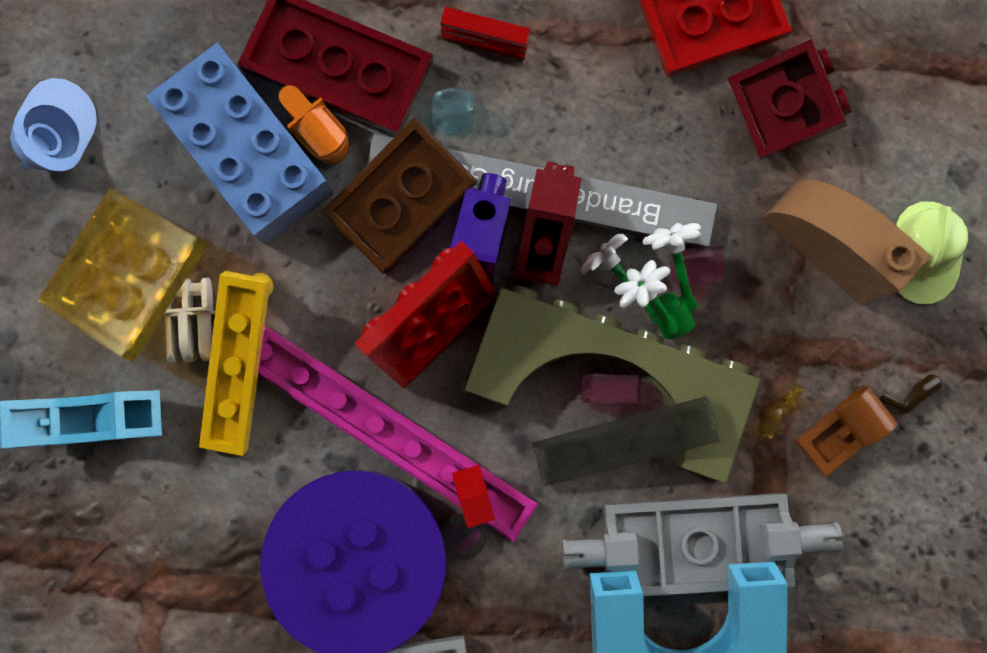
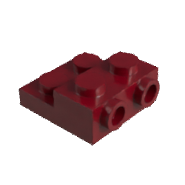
(790, 99)

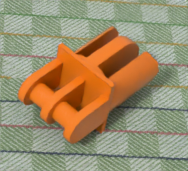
(315, 126)

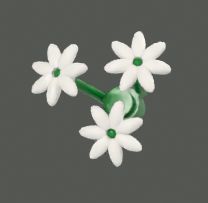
(667, 311)

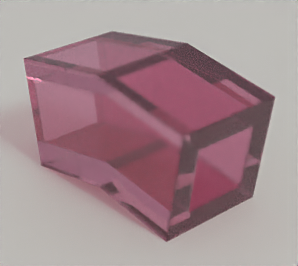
(702, 265)
(609, 389)

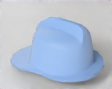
(53, 126)

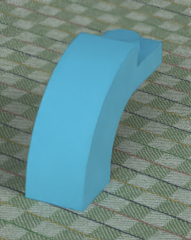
(80, 419)

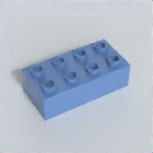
(240, 144)

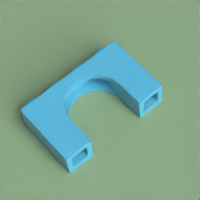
(753, 622)

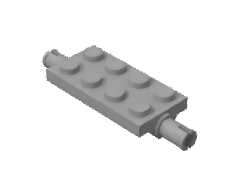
(690, 542)

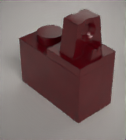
(548, 224)

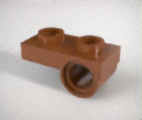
(846, 429)

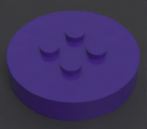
(353, 563)

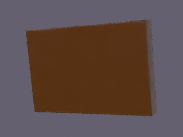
(399, 196)

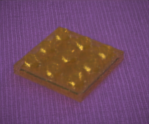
(122, 274)

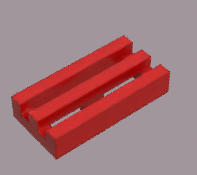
(484, 33)

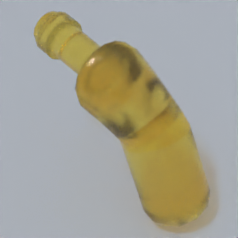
(780, 408)

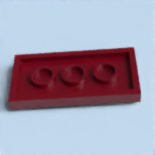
(337, 60)

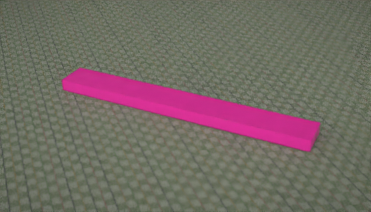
(384, 429)

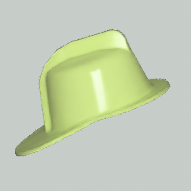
(945, 239)

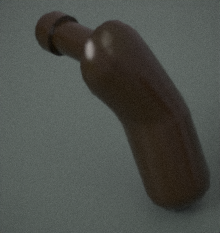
(916, 396)

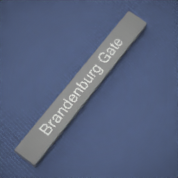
(599, 201)

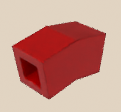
(473, 496)

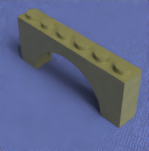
(532, 334)

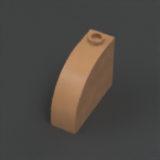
(846, 239)

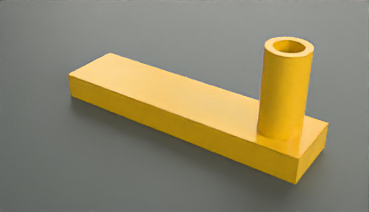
(234, 361)

